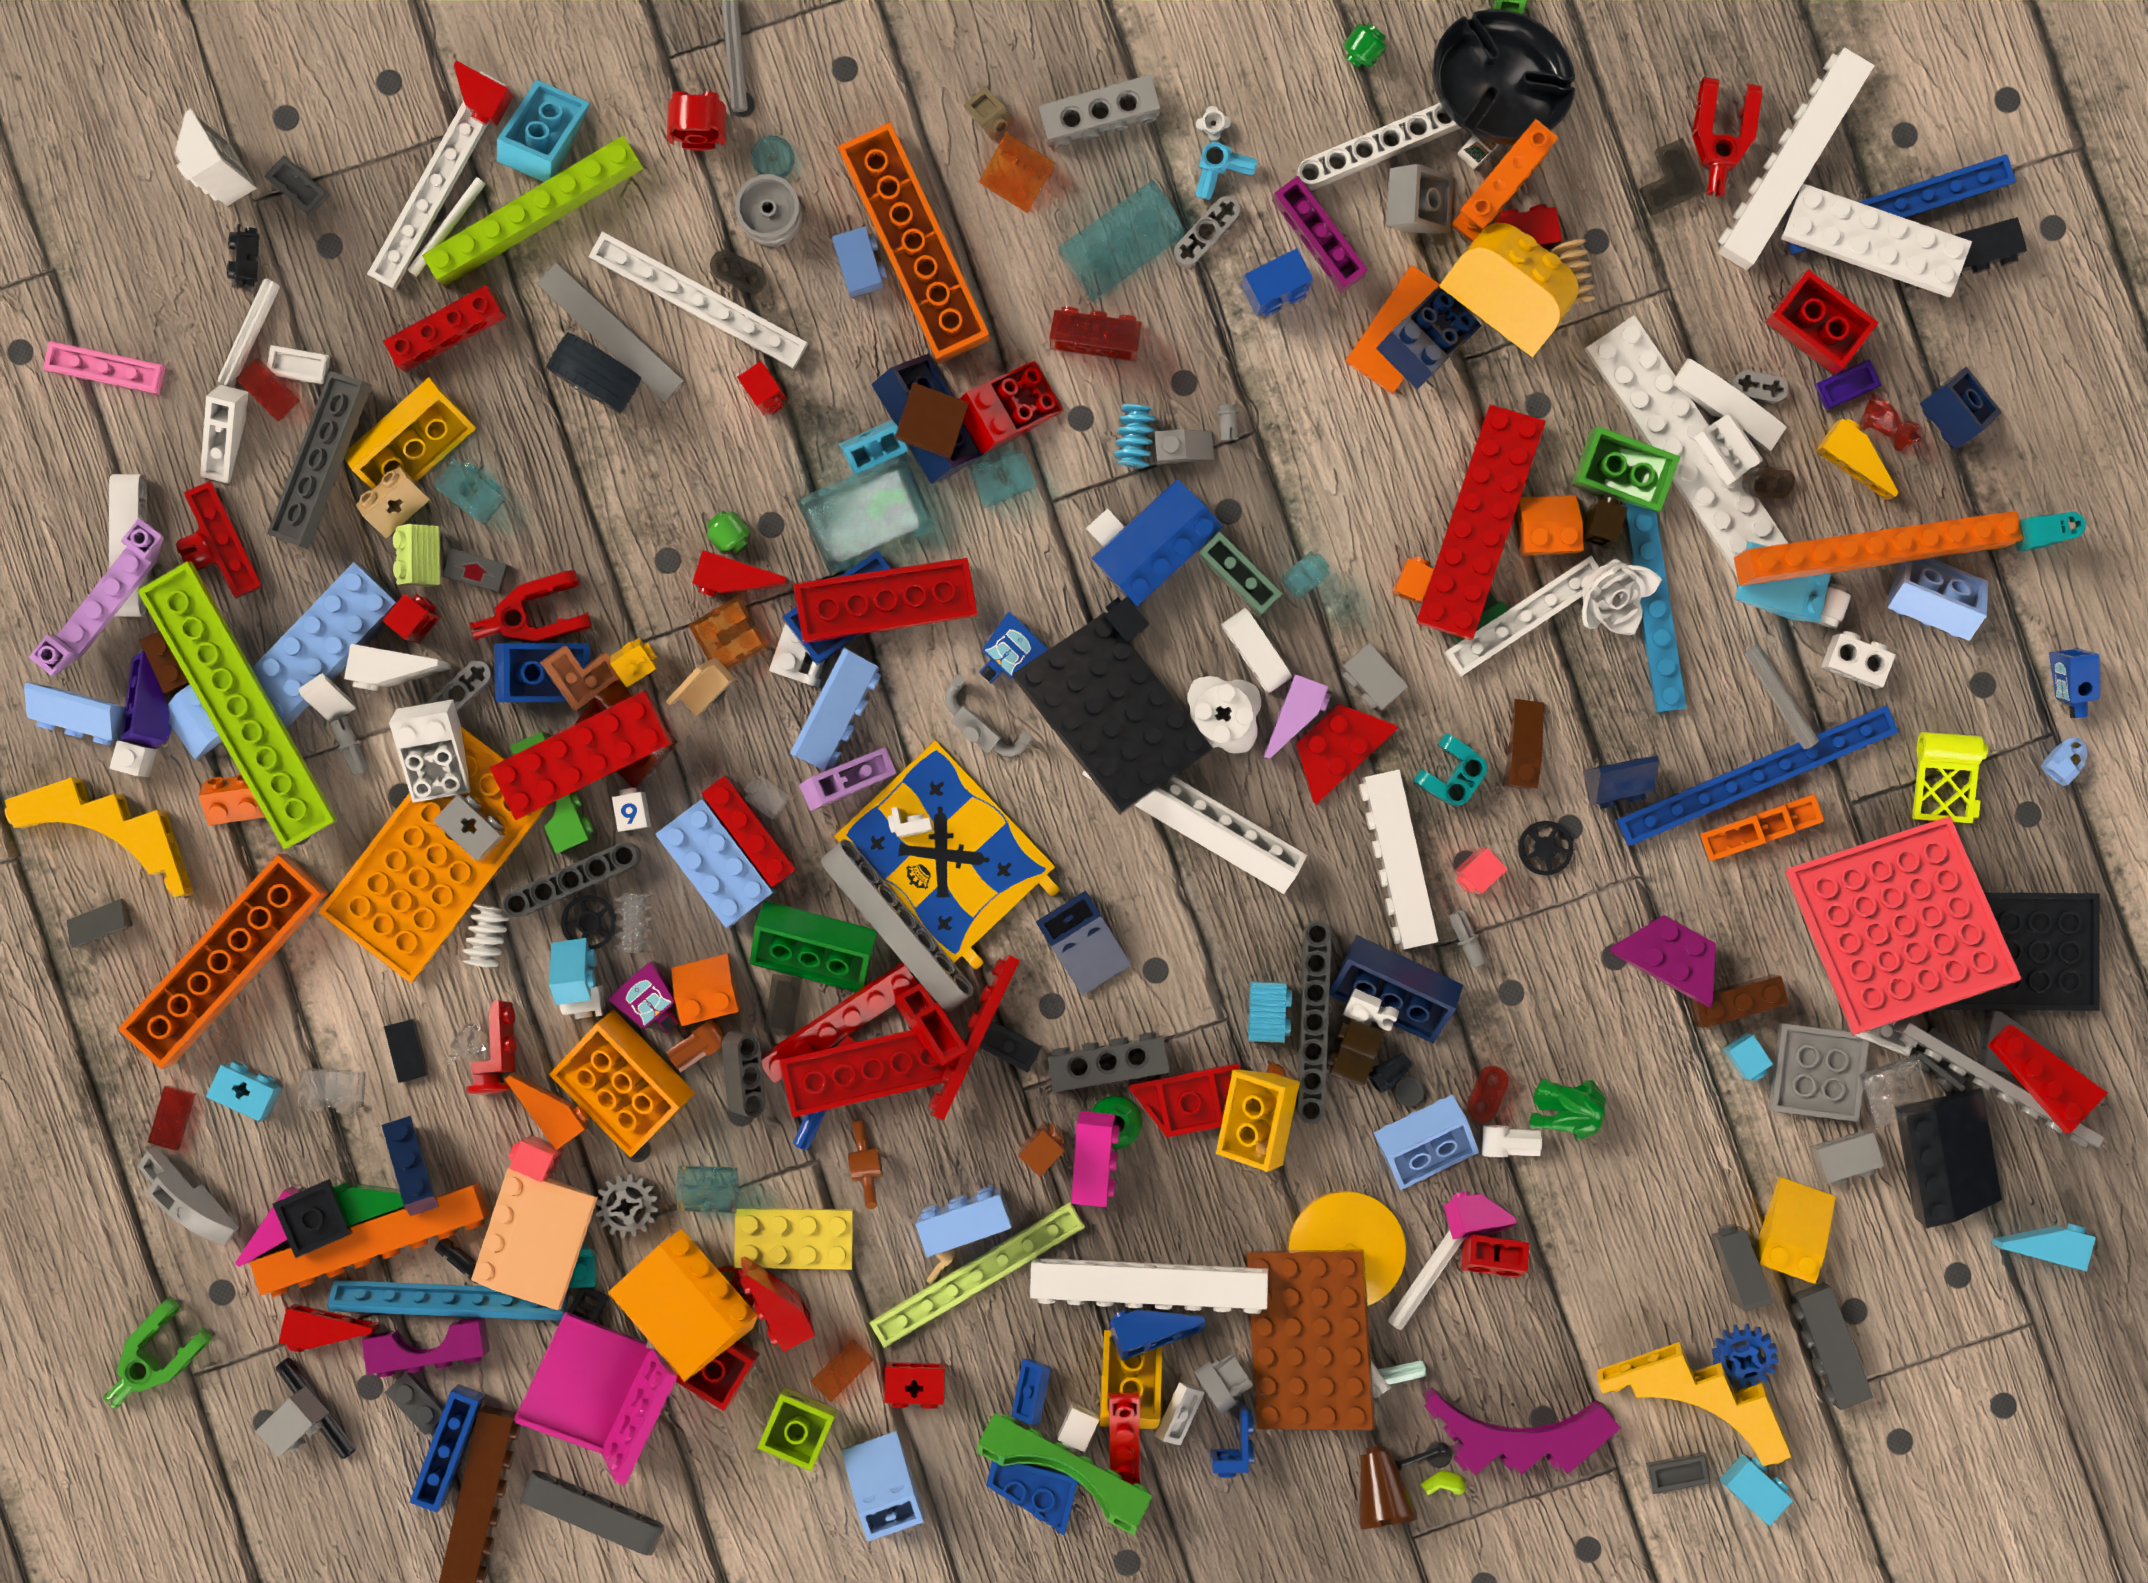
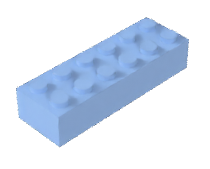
(321, 639)

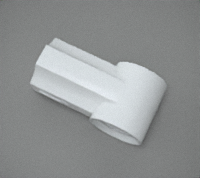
(1502, 1141)

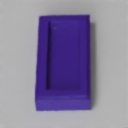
(1847, 385)

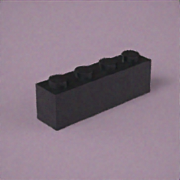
(1992, 244)

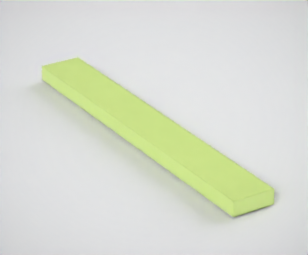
(977, 1274)

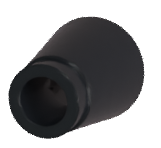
(1388, 1073)

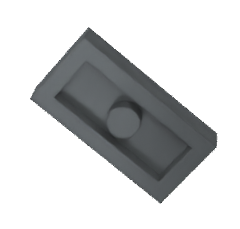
(415, 1402)

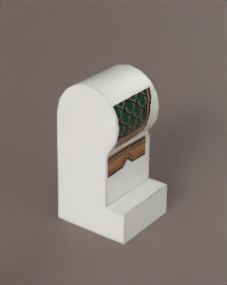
(1476, 151)

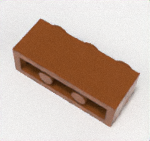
(1043, 1147)

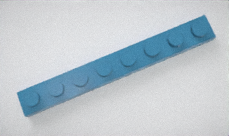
(1657, 613)
(435, 1301)

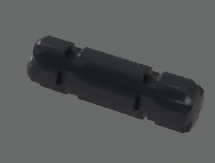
(456, 1257)

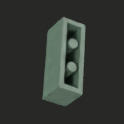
(1239, 574)

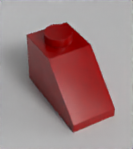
(482, 95)

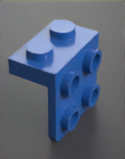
(1232, 1461)

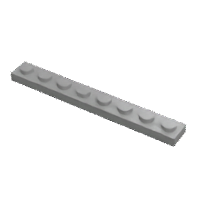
(1986, 1078)

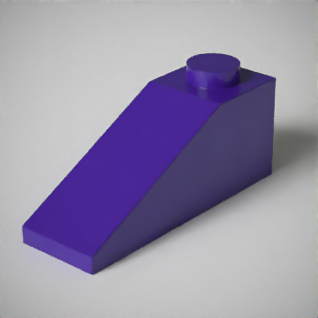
(145, 707)

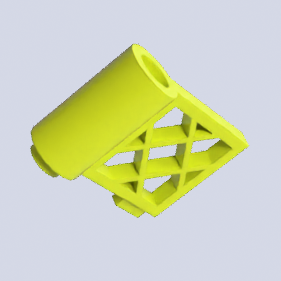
(1953, 753)

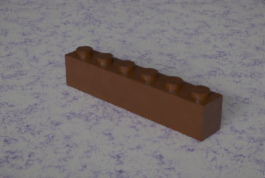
(479, 1496)

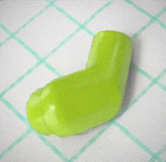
(1446, 1480)

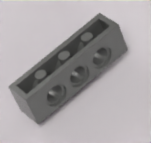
(1065, 1079)

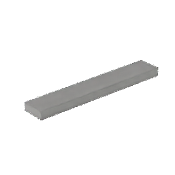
(610, 332)

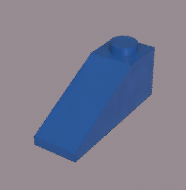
(1147, 1330)

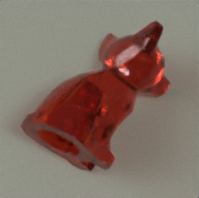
(1884, 418)

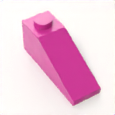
(267, 1235)

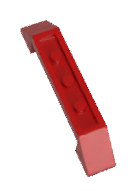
(1125, 1435)

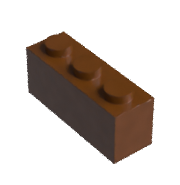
(1741, 1001)

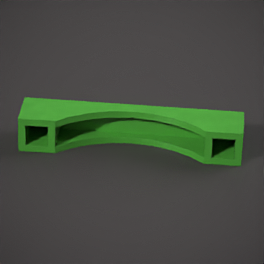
(1011, 1444)

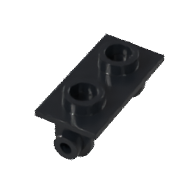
(242, 245)

